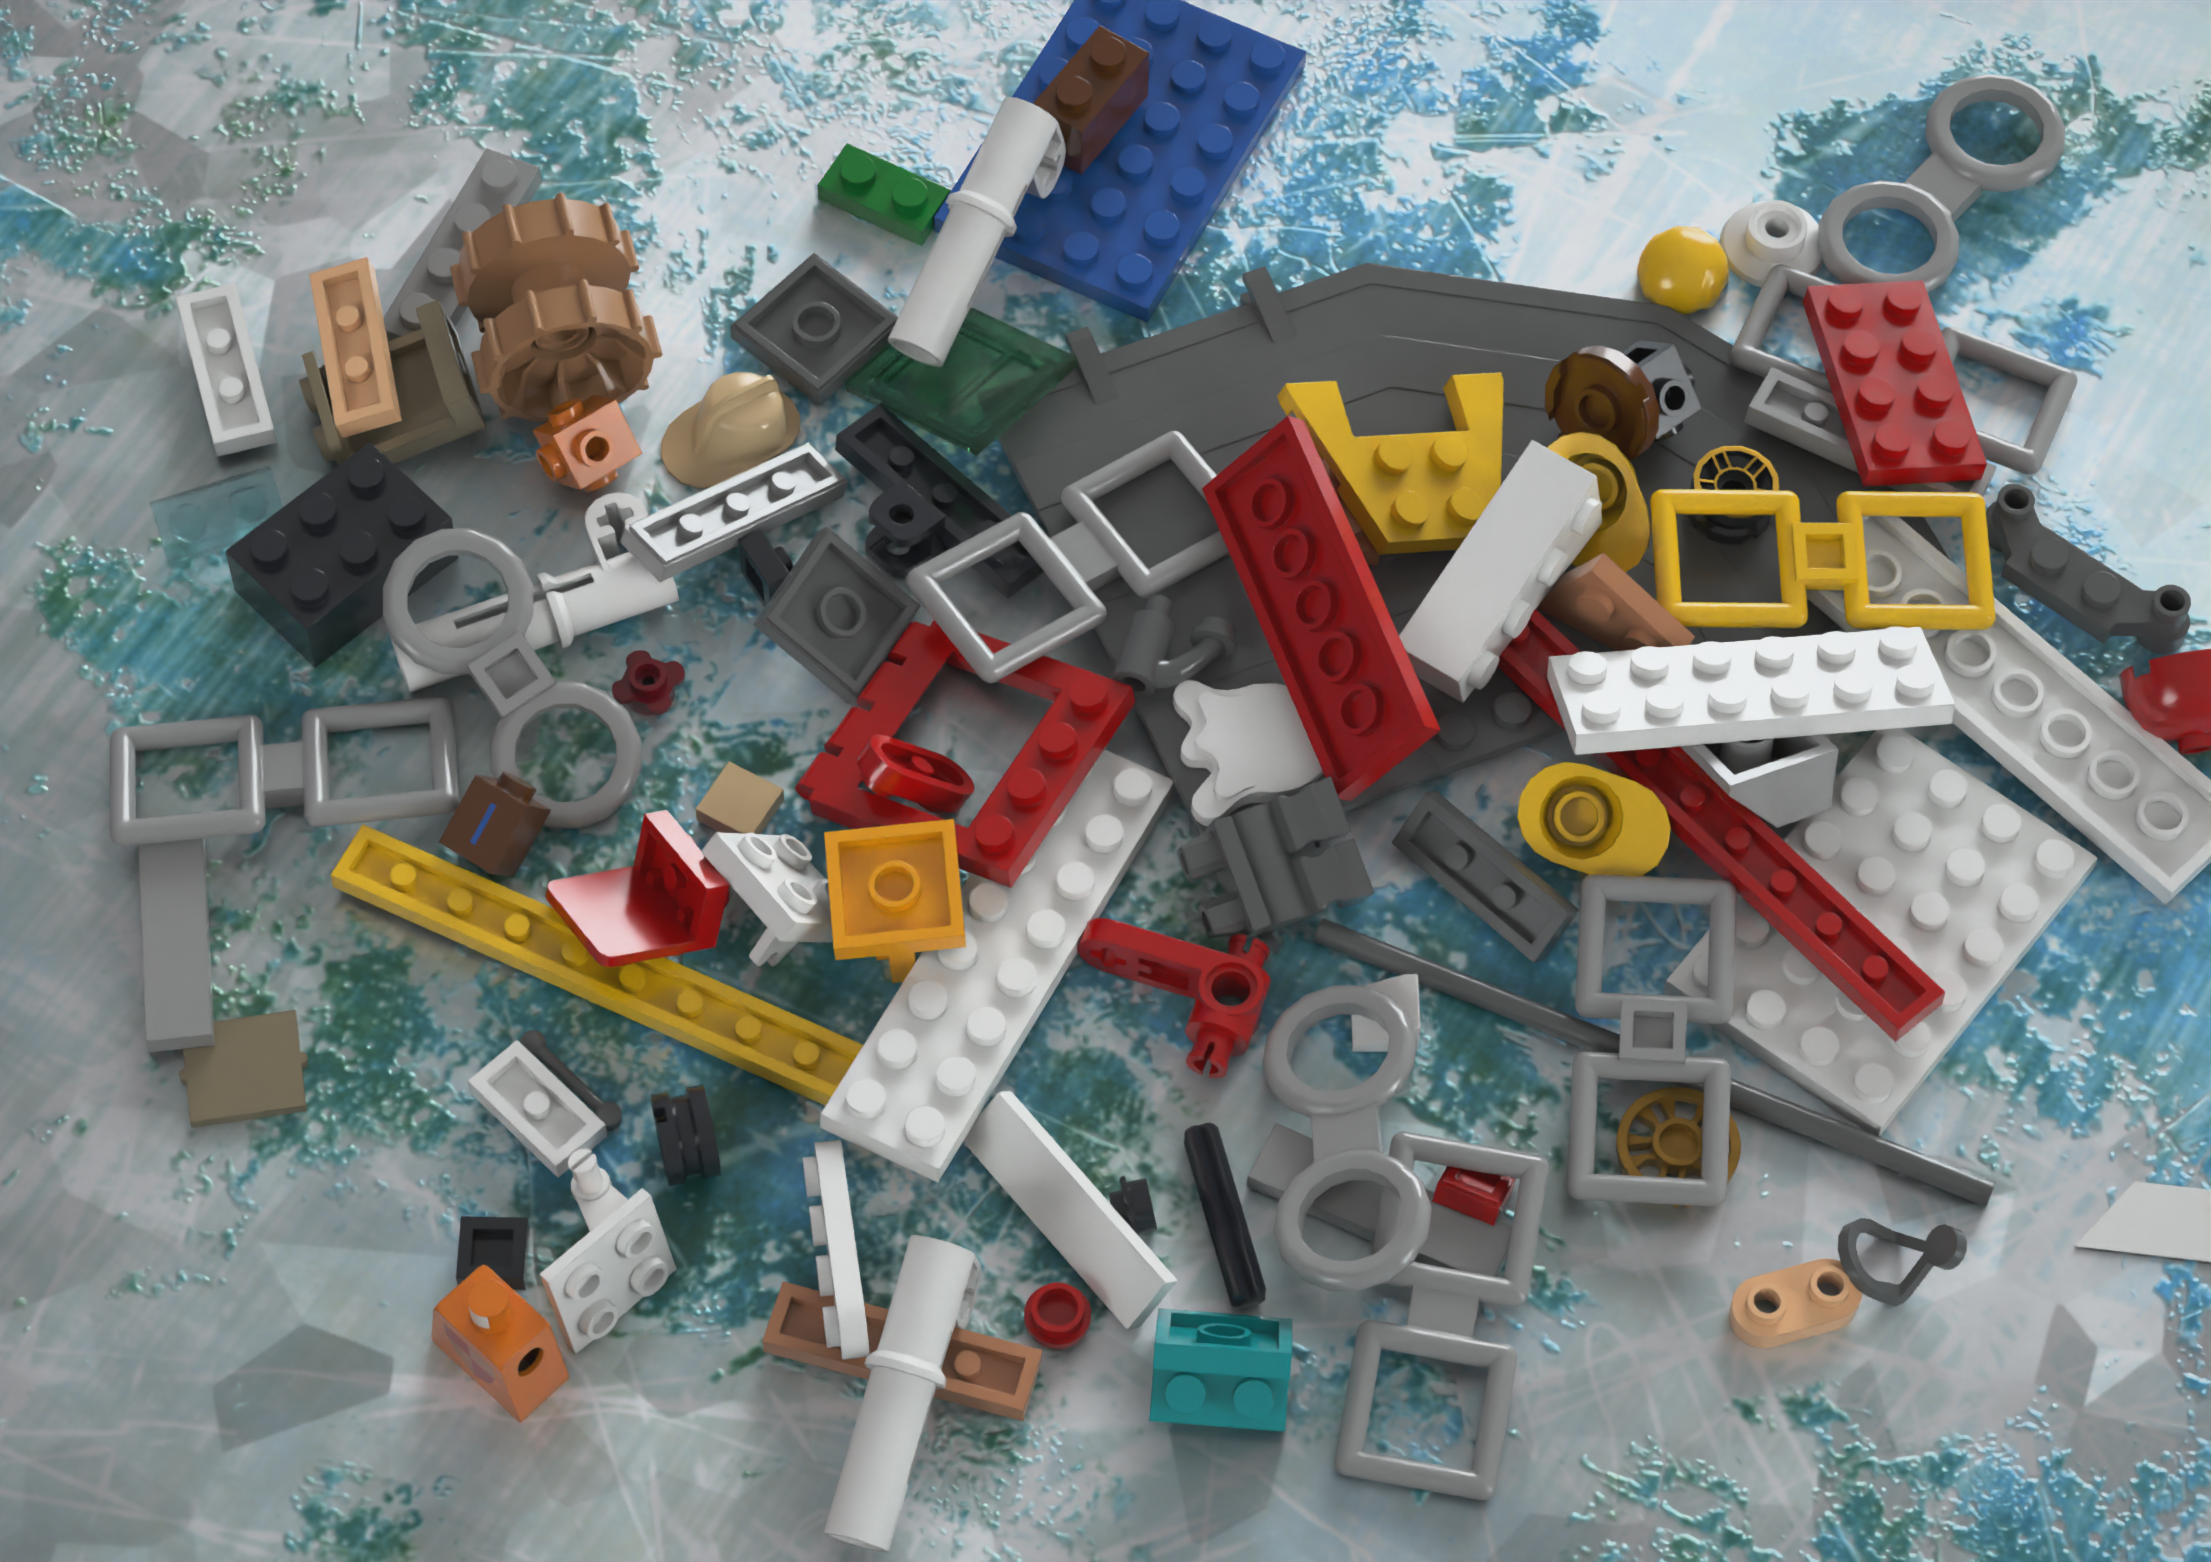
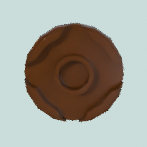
(1605, 396)

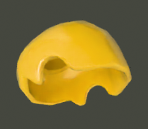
(1683, 269)

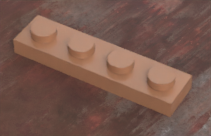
(978, 1367)

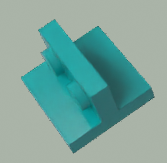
(1221, 1369)

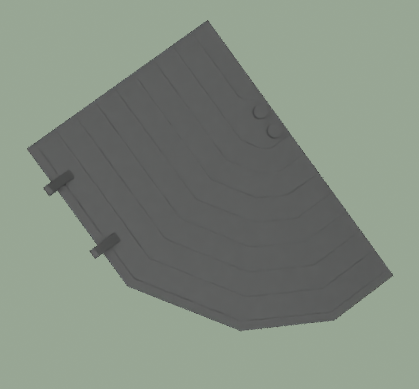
(1391, 348)

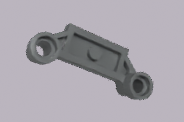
(2079, 584)

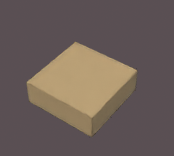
(739, 802)

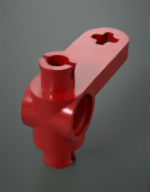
(1192, 972)

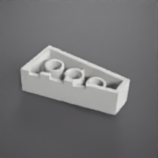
(1502, 571)

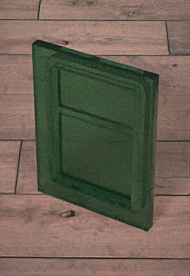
(978, 392)

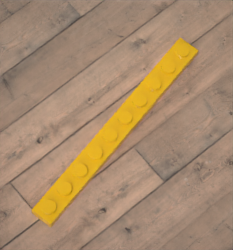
(541, 944)

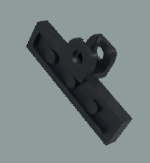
(925, 503)

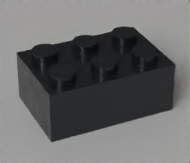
(327, 553)

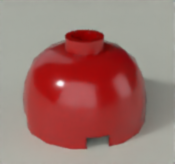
(2173, 699)

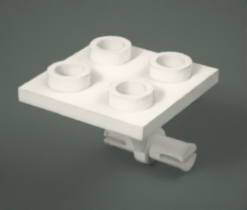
(612, 1264)

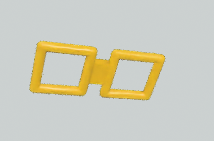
(1823, 558)

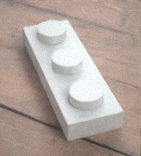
(226, 370)

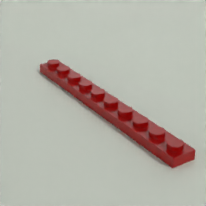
(1752, 858)

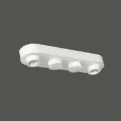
(839, 1270)

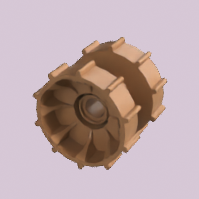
(554, 307)

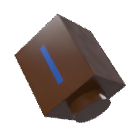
(496, 823)

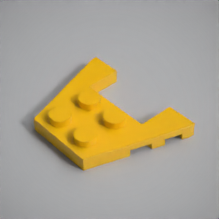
(1411, 487)

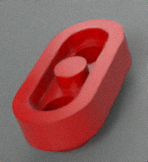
(914, 774)

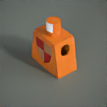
(490, 1332)

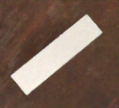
(1069, 1210)

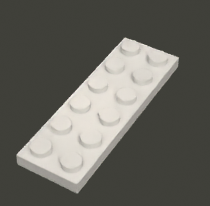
(1749, 690)

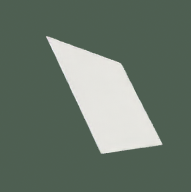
(2156, 1223)

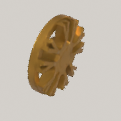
(1675, 1142)

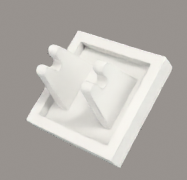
(780, 887)

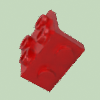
(649, 910)

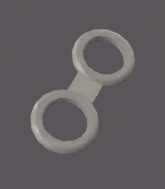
(1945, 181)
(511, 670)
(1346, 1138)

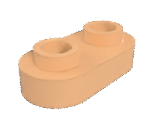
(1799, 1303)

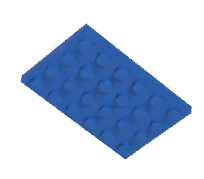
(1160, 179)

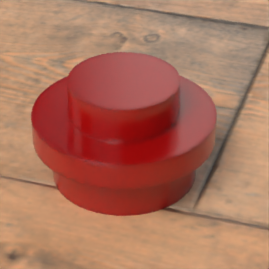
(1057, 1315)

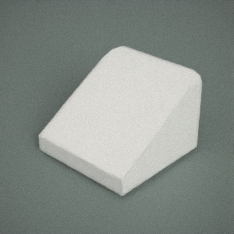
(1367, 1033)

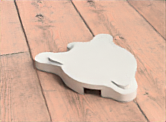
(1247, 742)

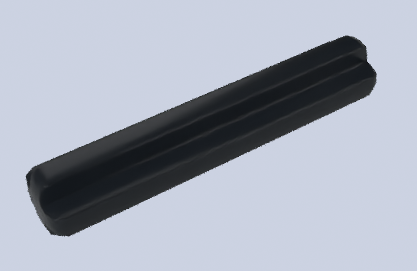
(1224, 1216)

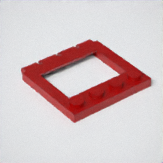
(1032, 790)

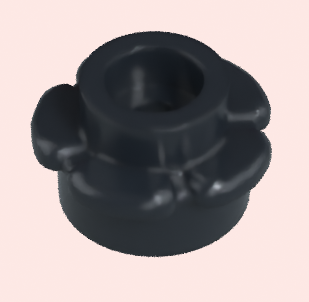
(1134, 1204)

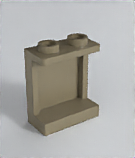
(431, 388)

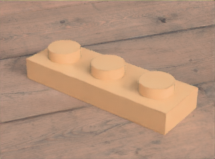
(355, 347)

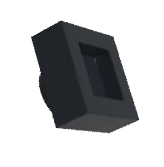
(762, 565)
(497, 1243)

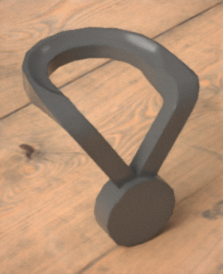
(1943, 1248)

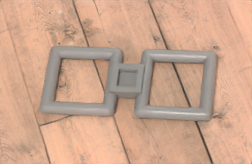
(2025, 459)
(1074, 560)
(282, 771)
(1652, 1040)
(1444, 1322)

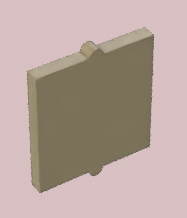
(248, 1072)

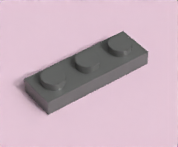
(1485, 876)

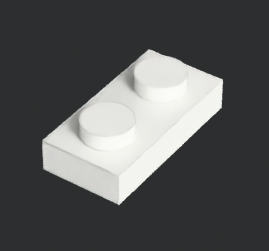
(536, 1107)

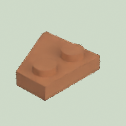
(1612, 608)

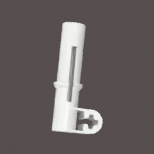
(1017, 157)
(563, 604)
(929, 1300)

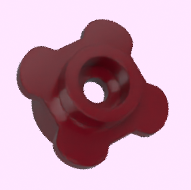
(653, 698)

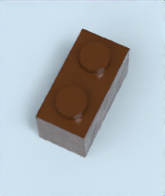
(1096, 94)

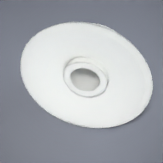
(1755, 252)

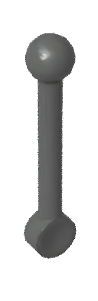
(606, 1111)

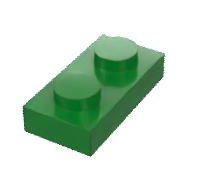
(882, 194)

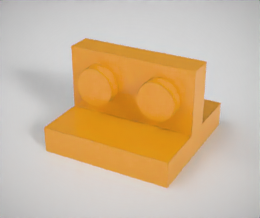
(894, 892)

